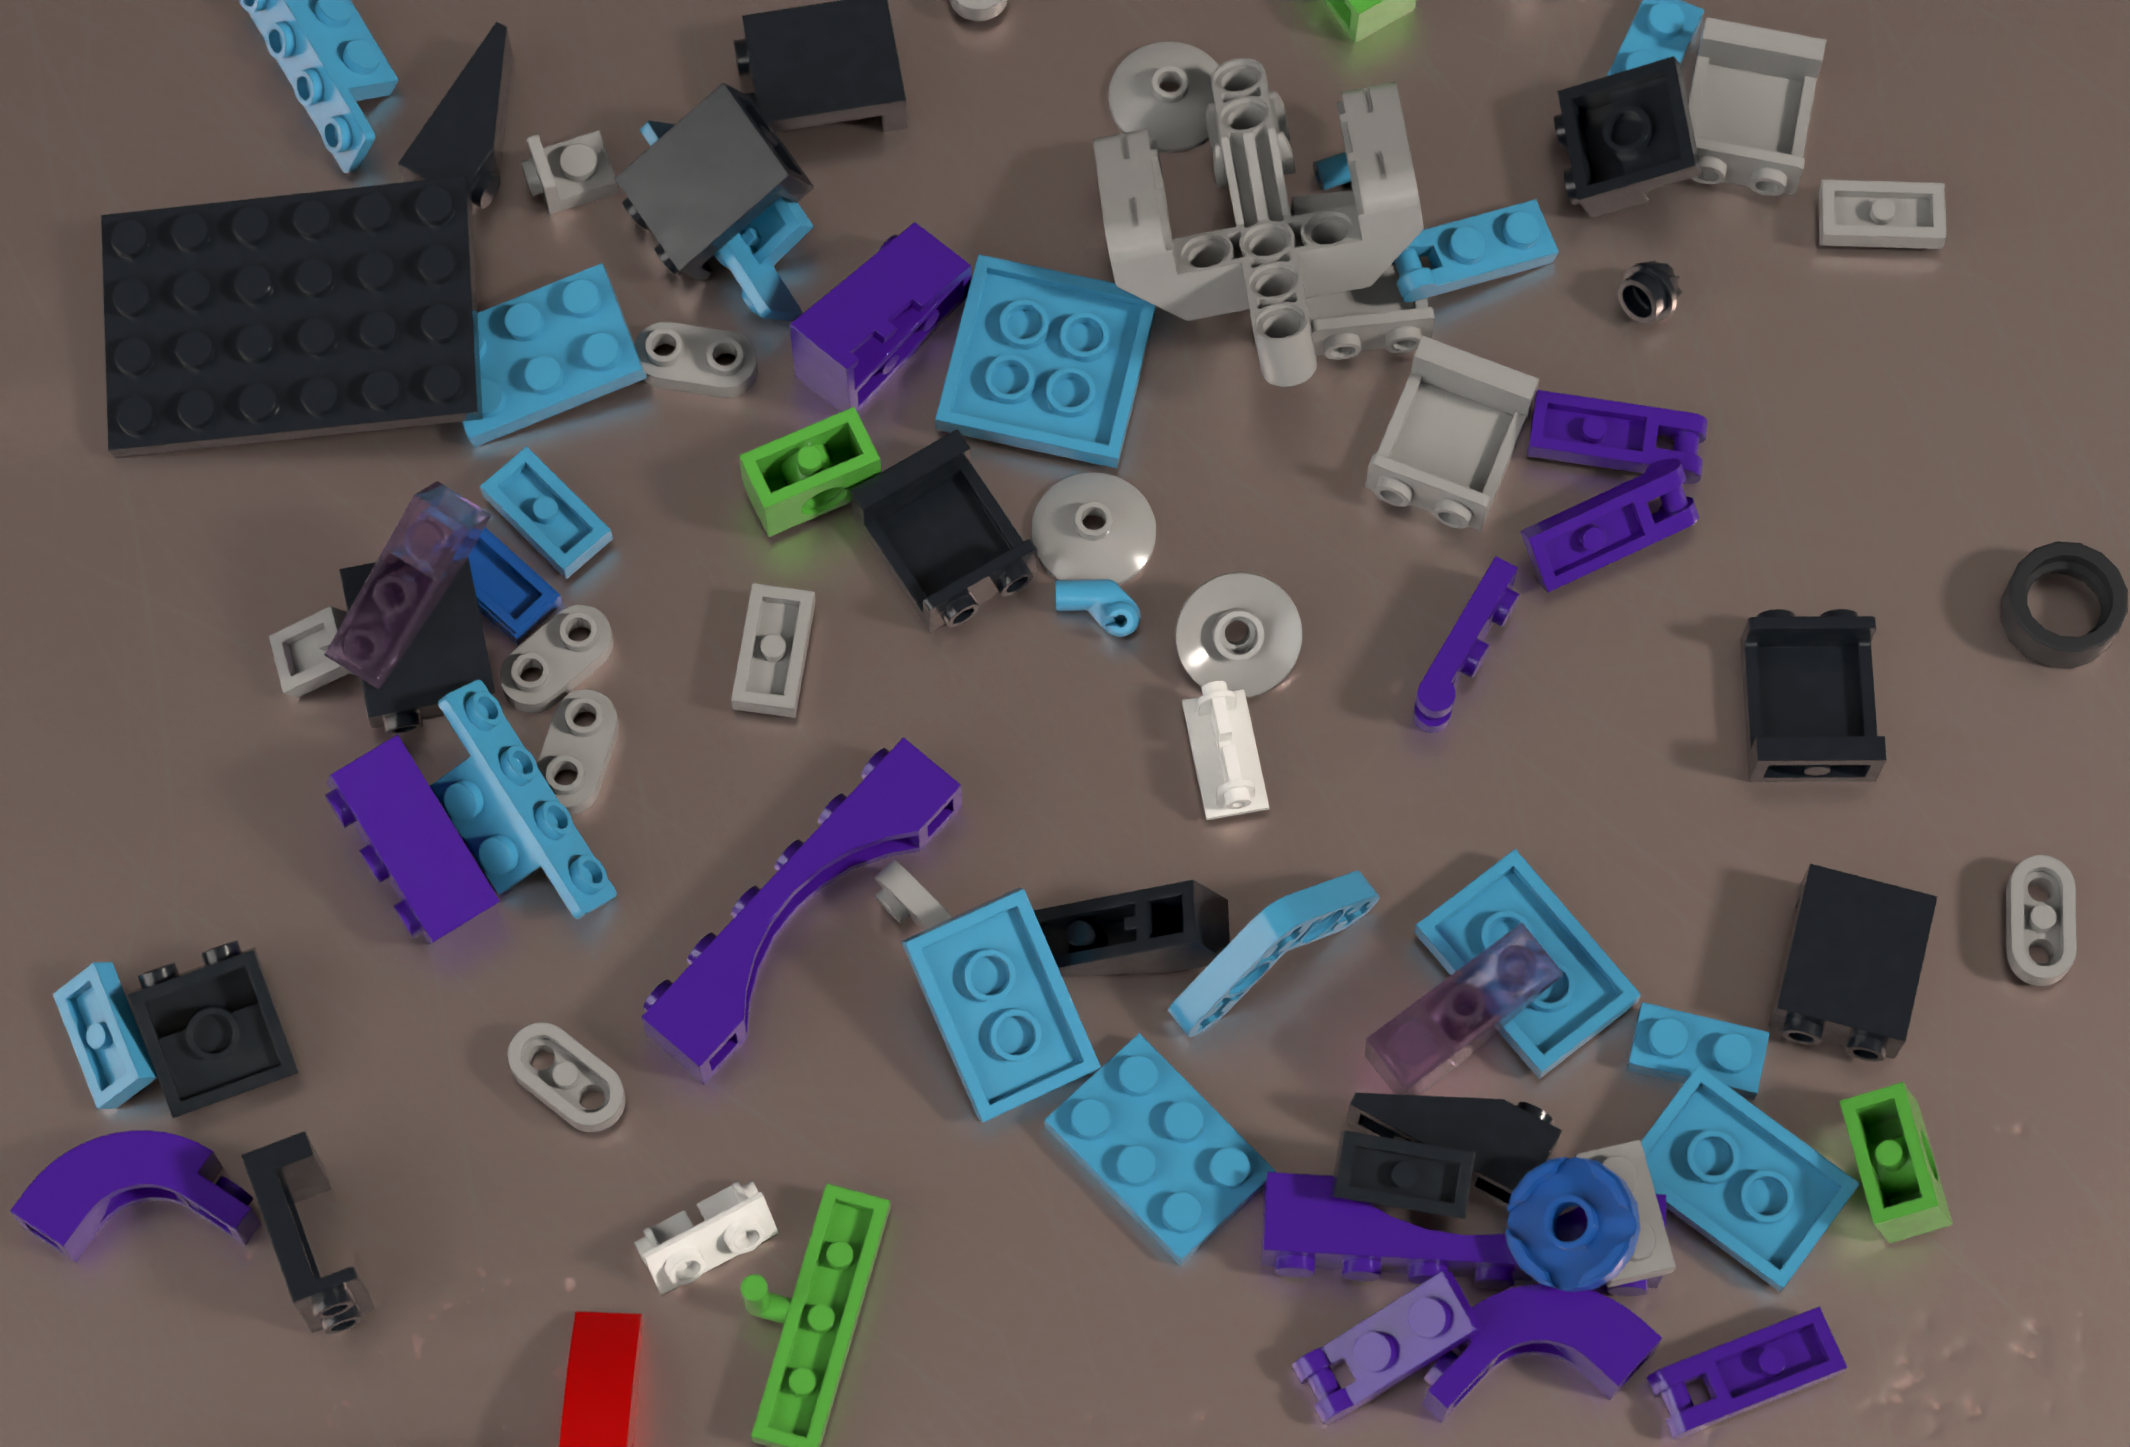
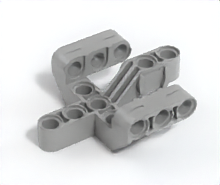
(1269, 257)

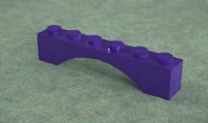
(887, 815)
(1315, 1231)

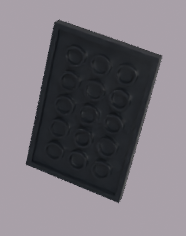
(290, 317)

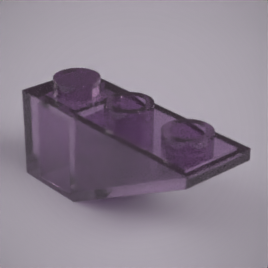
(407, 582)
(1461, 1013)

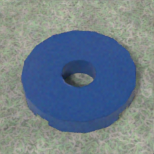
(1610, 1229)

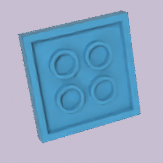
(1046, 362)

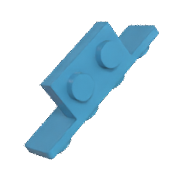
(330, 67)
(758, 249)
(510, 810)

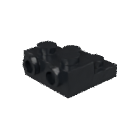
(1626, 136)
(212, 1028)

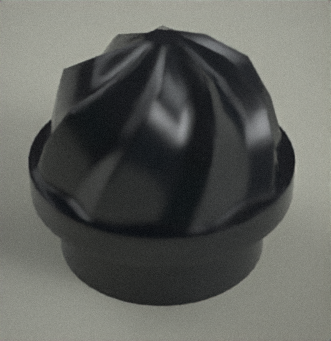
(1649, 291)

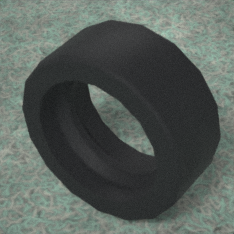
(2082, 564)

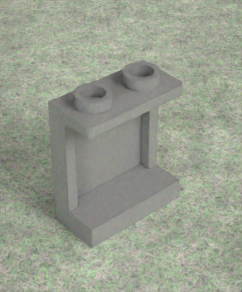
(1753, 104)
(1367, 316)
(1451, 434)

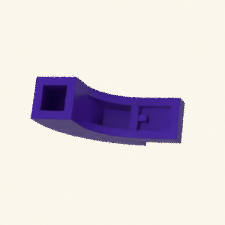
(121, 1169)
(1577, 1327)

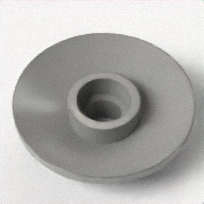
(1171, 117)
(1077, 553)
(1262, 655)

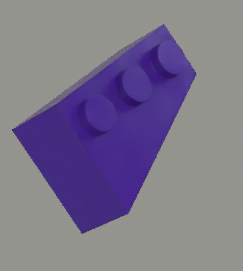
(878, 318)
(409, 841)

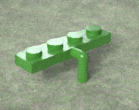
(817, 1318)

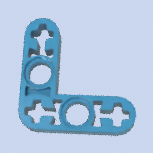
(1264, 940)

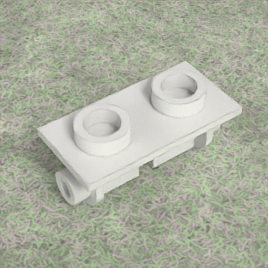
(1224, 752)
(733, 1225)

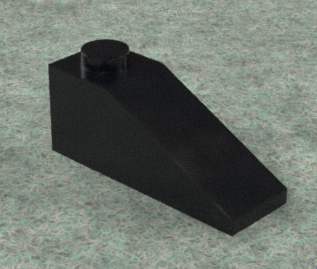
(468, 124)
(1138, 931)
(1503, 1136)

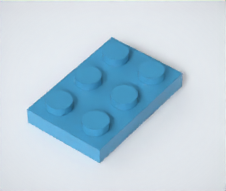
(551, 353)
(1001, 1004)
(1574, 1006)
(1159, 1149)
(1743, 1178)

